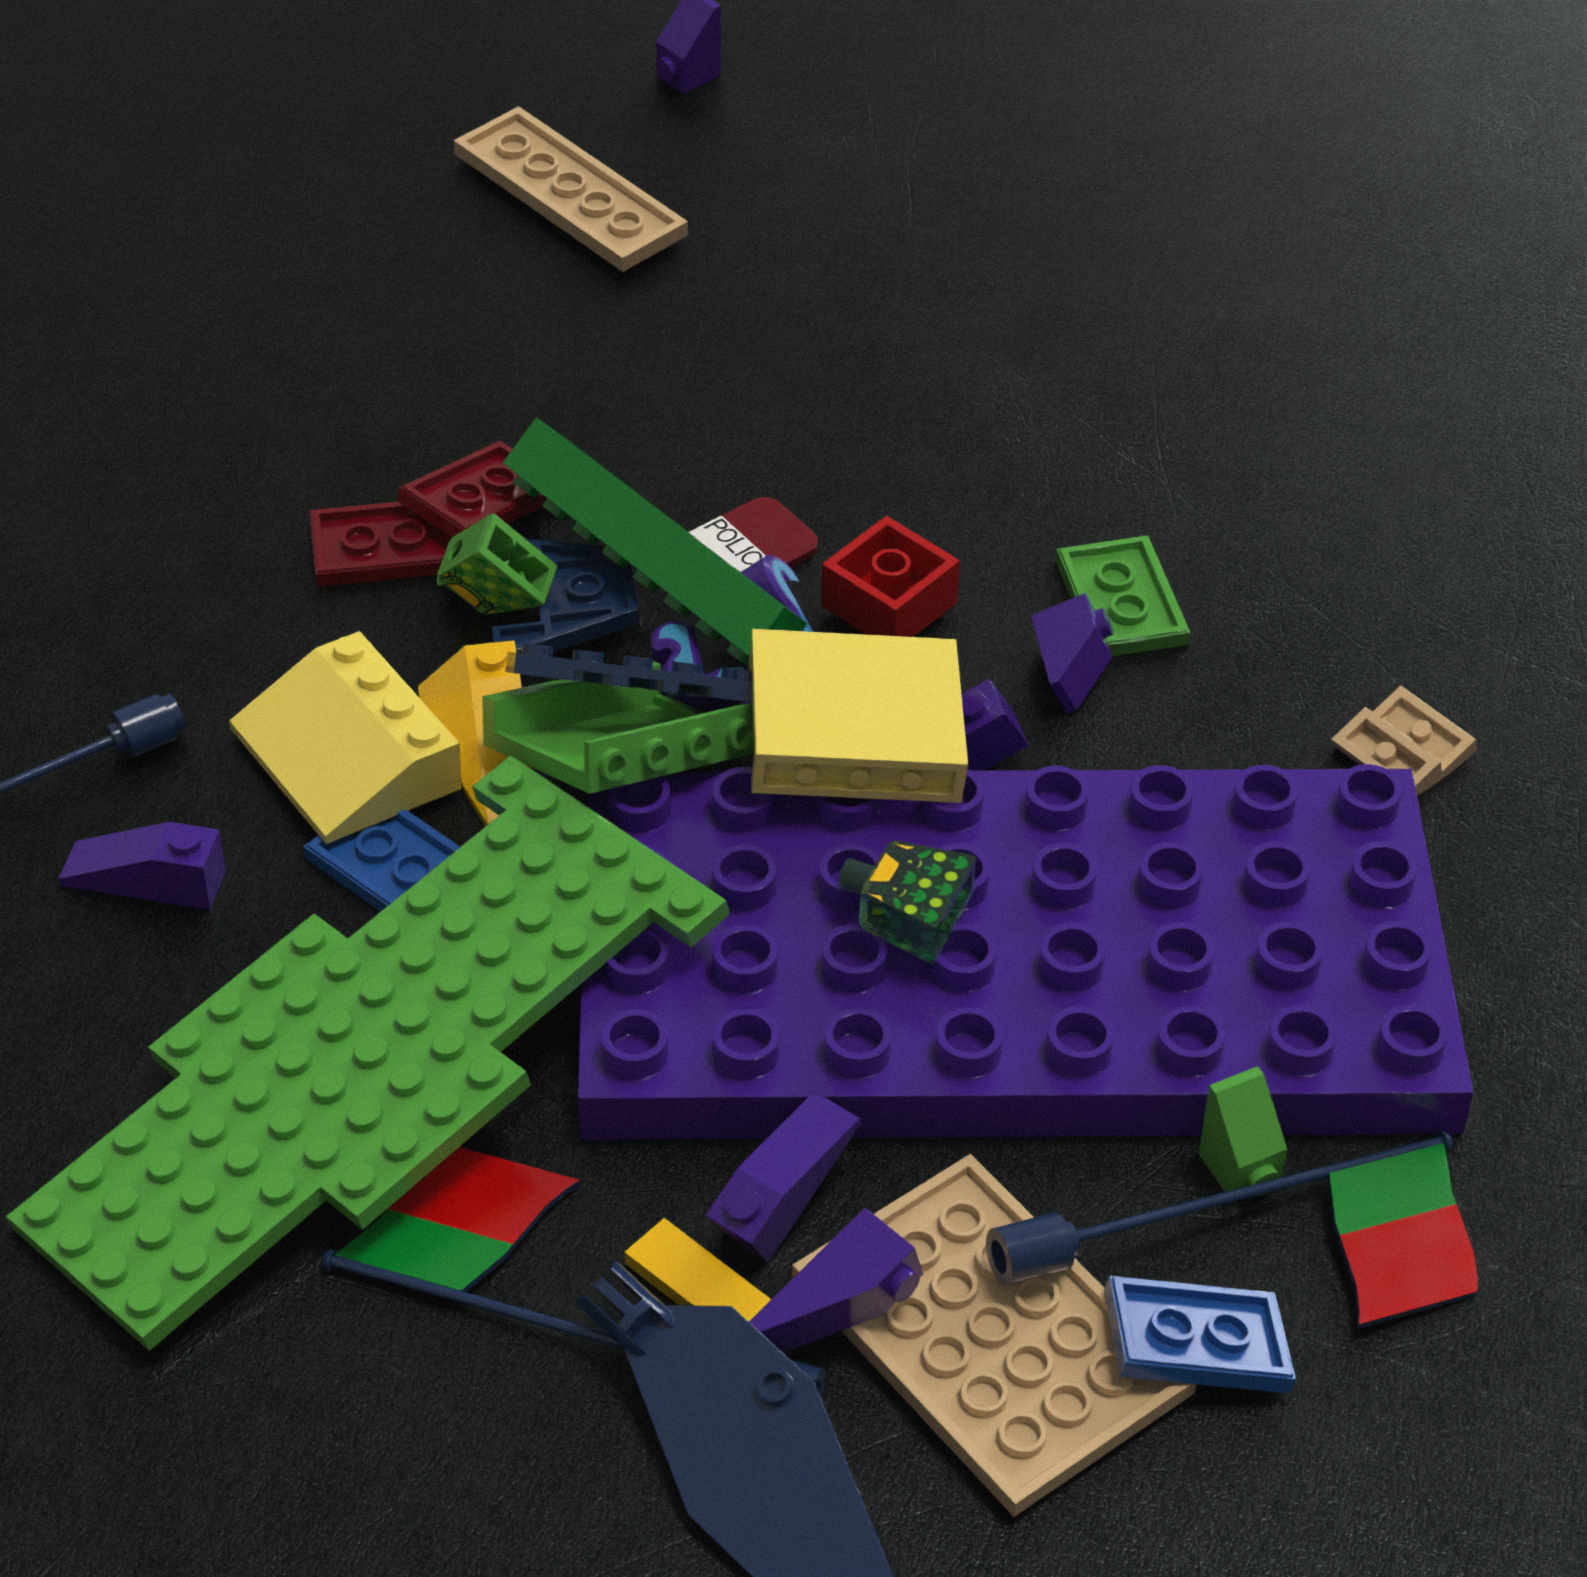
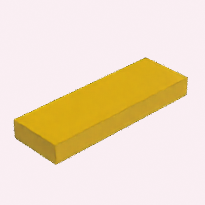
(690, 1272)

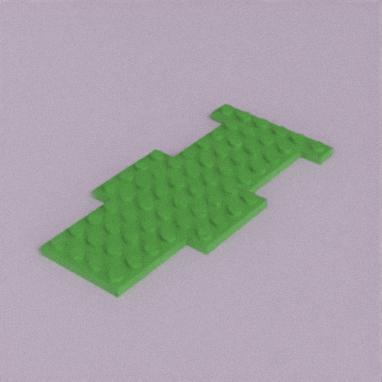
(353, 1057)

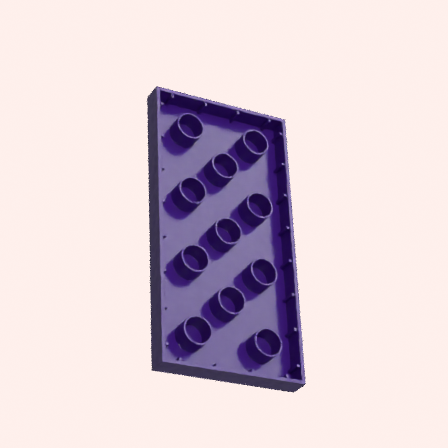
(1095, 986)

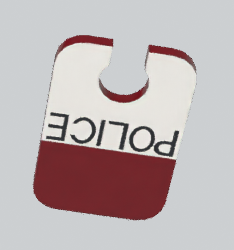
(756, 531)

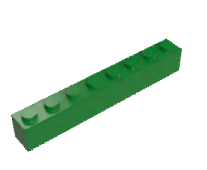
(647, 539)

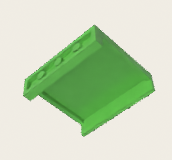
(610, 733)

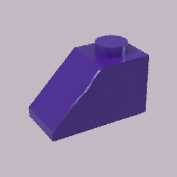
(690, 45)
(1073, 647)

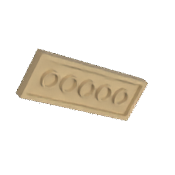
(571, 188)

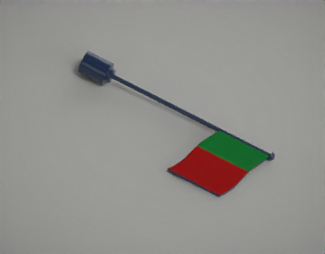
(1387, 1212)
(460, 1229)

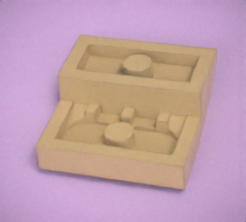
(1406, 736)

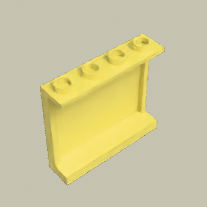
(857, 716)

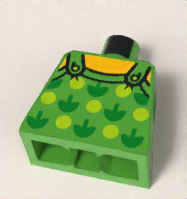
(495, 568)

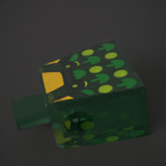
(912, 895)

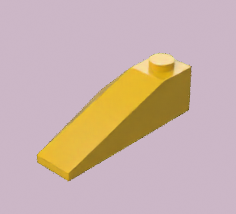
(456, 700)

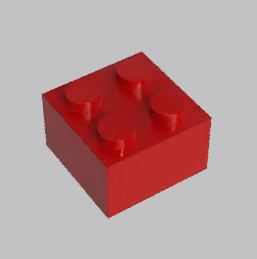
(890, 581)

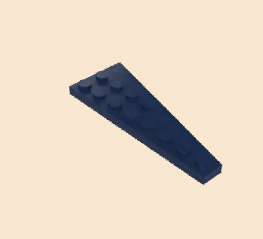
(634, 672)

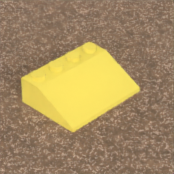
(349, 739)

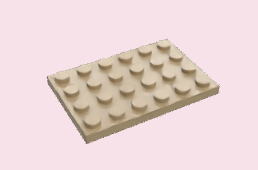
(1008, 1373)

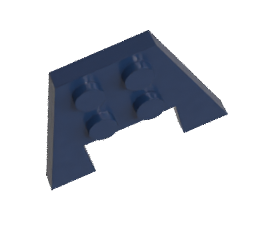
(584, 600)

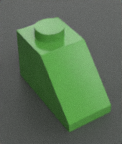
(1242, 1132)

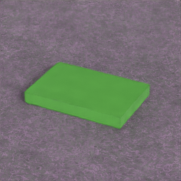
(1131, 589)

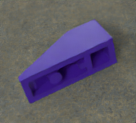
(150, 863)
(782, 1176)
(843, 1285)

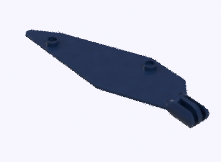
(743, 1437)

